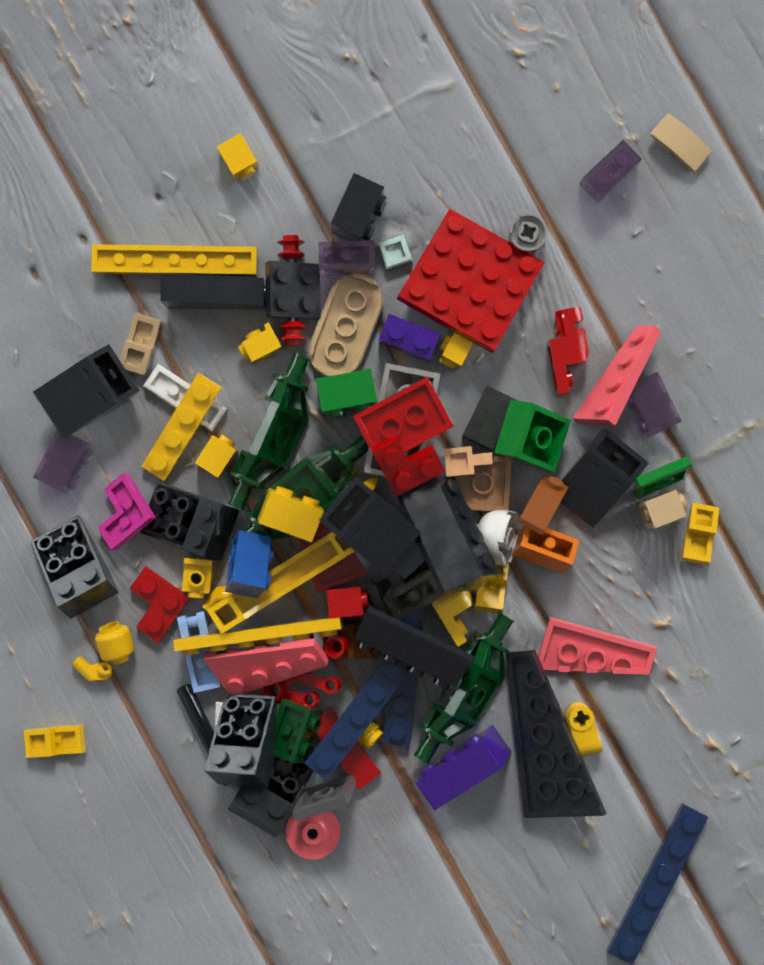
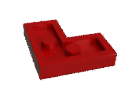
(406, 472)
(165, 599)

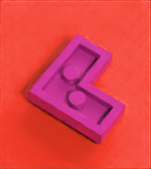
(131, 514)

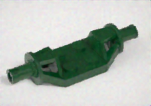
(277, 434)
(313, 479)
(473, 694)

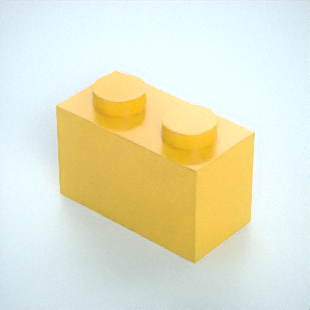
(290, 513)

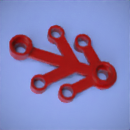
(310, 679)

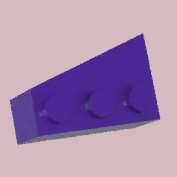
(463, 767)

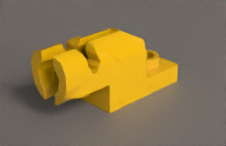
(450, 606)

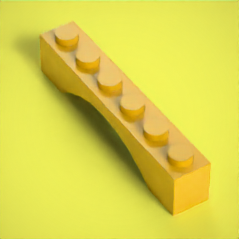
(283, 580)

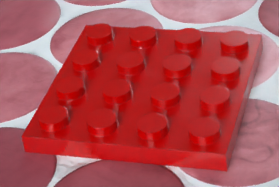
(470, 281)

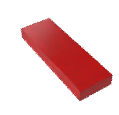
(357, 760)

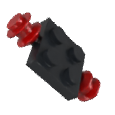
(292, 290)

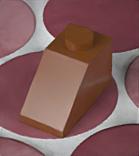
(543, 504)

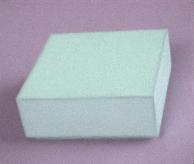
(395, 252)

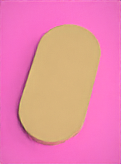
(345, 325)

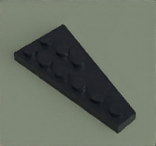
(549, 760)

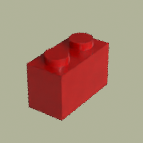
(346, 601)

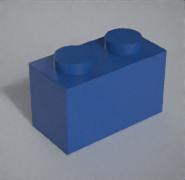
(249, 564)

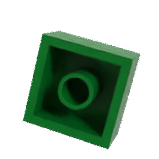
(346, 393)
(532, 435)

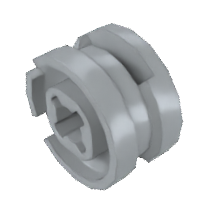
(528, 232)

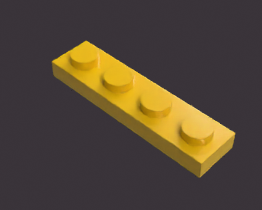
(182, 426)

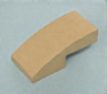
(681, 141)
(140, 343)

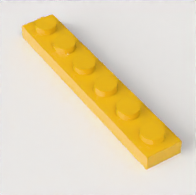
(174, 259)
(246, 637)

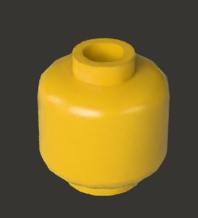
(114, 642)

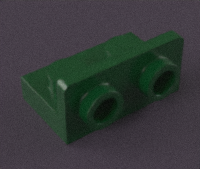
(295, 731)

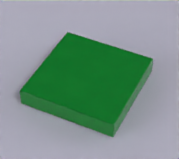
(661, 477)

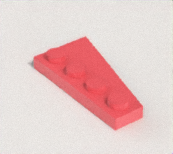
(617, 382)
(581, 648)
(263, 666)

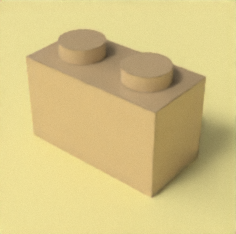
(662, 509)

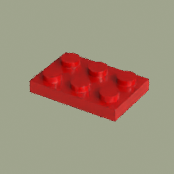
(409, 414)

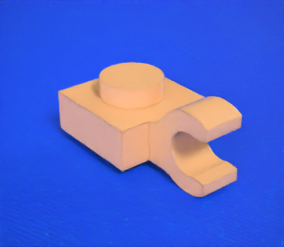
(461, 461)

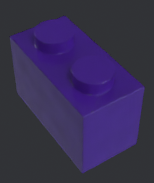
(409, 338)

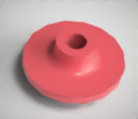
(316, 847)

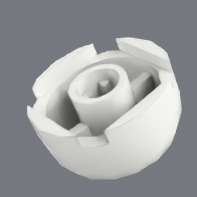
(500, 534)

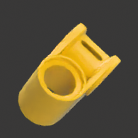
(584, 732)

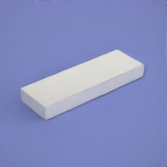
(172, 390)

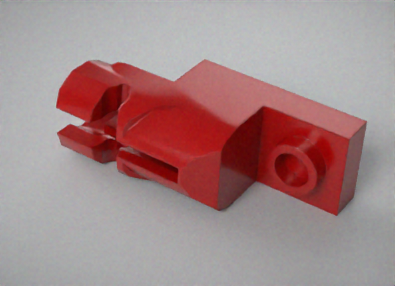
(568, 349)

